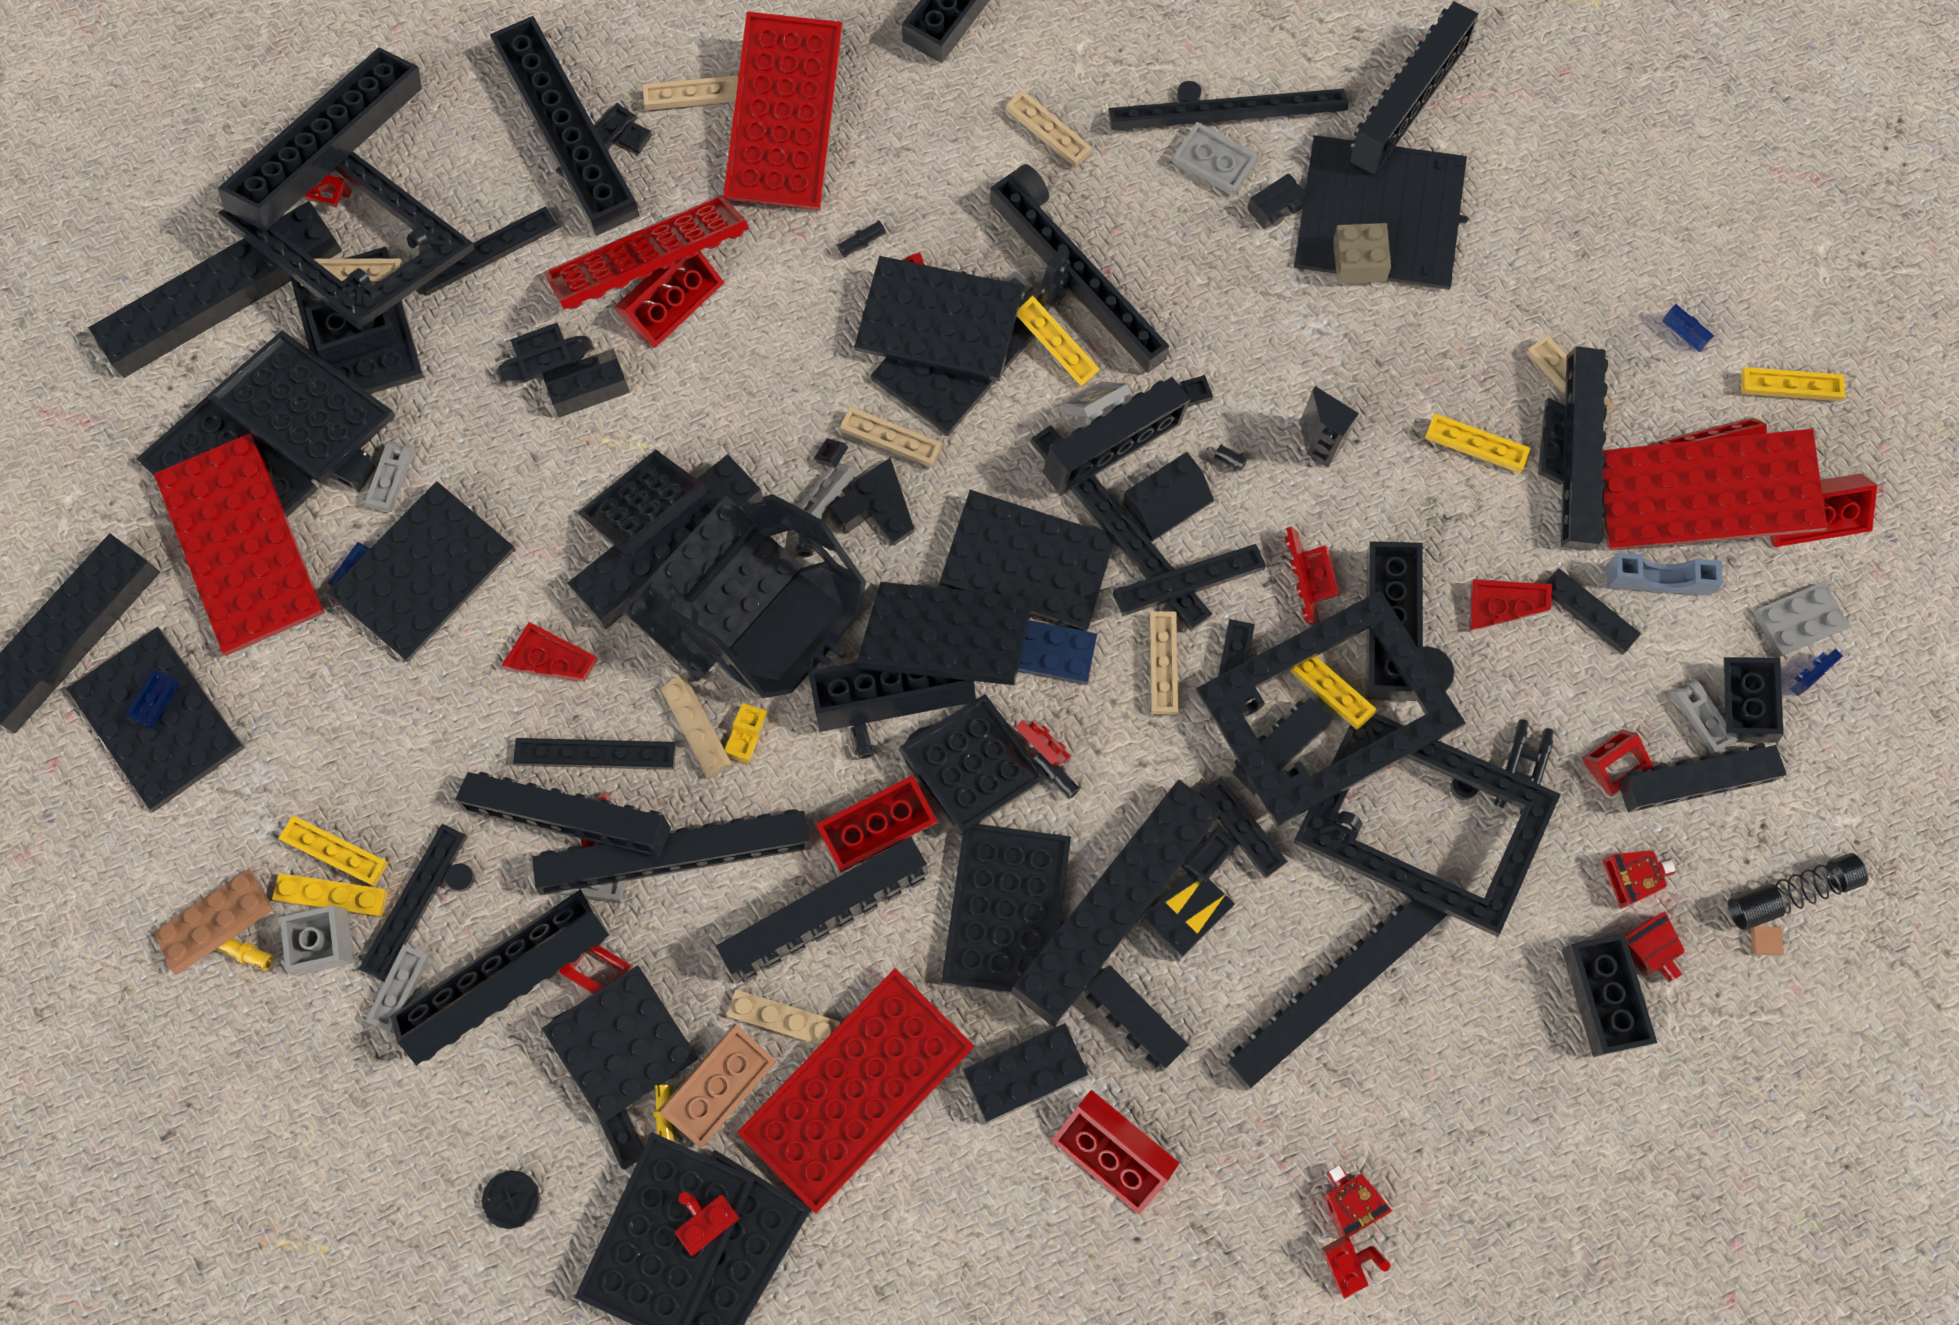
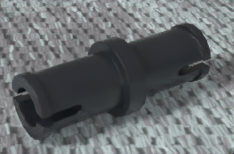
(861, 238)
(1057, 775)

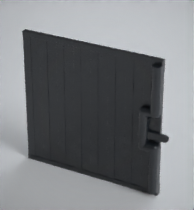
(1411, 192)

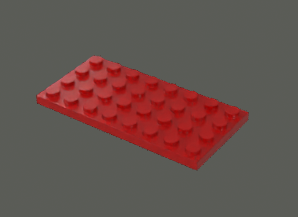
(783, 111)
(645, 251)
(1713, 490)
(238, 544)
(855, 1090)

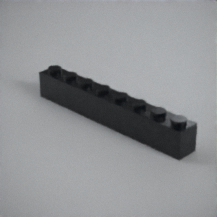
(1584, 448)
(564, 813)

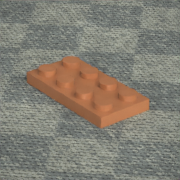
(213, 921)
(717, 1085)

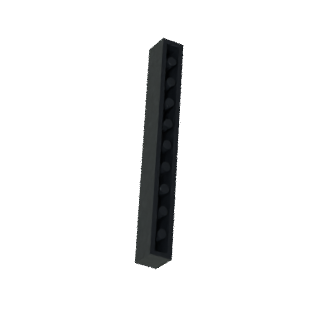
(1084, 278)
(682, 851)
(1331, 992)

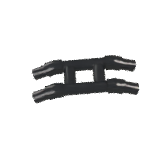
(1517, 751)

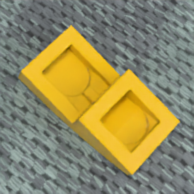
(745, 733)

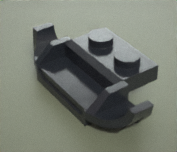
(542, 353)

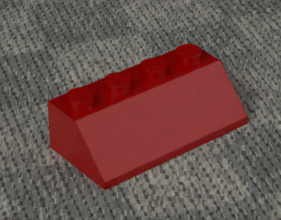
(668, 298)
(1848, 510)
(876, 823)
(1115, 1152)

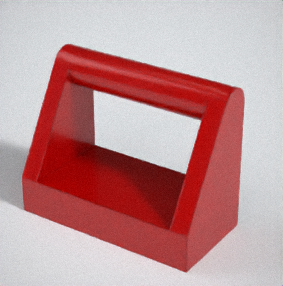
(1612, 750)
(585, 982)

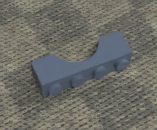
(1690, 577)

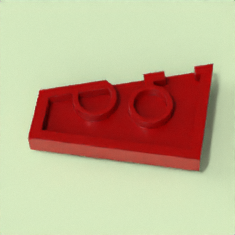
(1506, 601)
(548, 655)

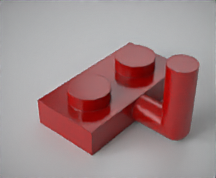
(706, 1223)
(1346, 1264)

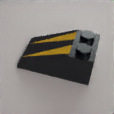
(1186, 915)

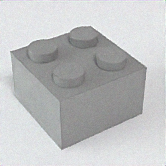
(316, 940)

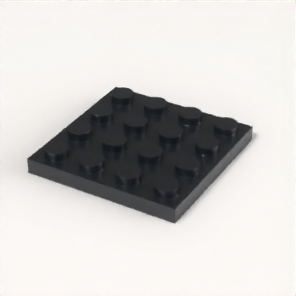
(642, 502)
(972, 764)
(619, 1044)

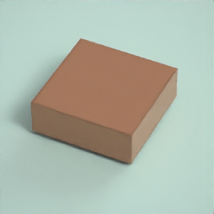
(1767, 941)

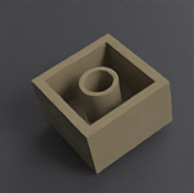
(1362, 253)

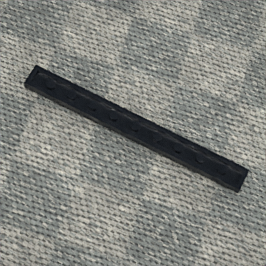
(1227, 109)
(1127, 535)

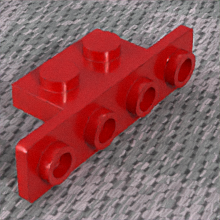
(1314, 574)

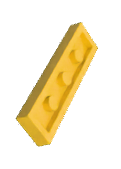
(1057, 341)
(1792, 384)
(1477, 443)
(1334, 692)
(333, 850)
(325, 893)

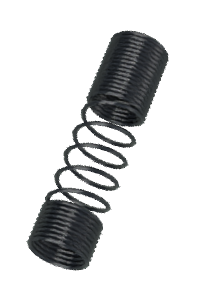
(1767, 903)

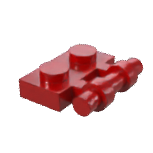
(1044, 742)

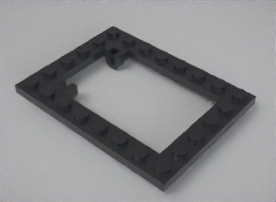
(437, 242)
(1294, 791)
(1327, 837)

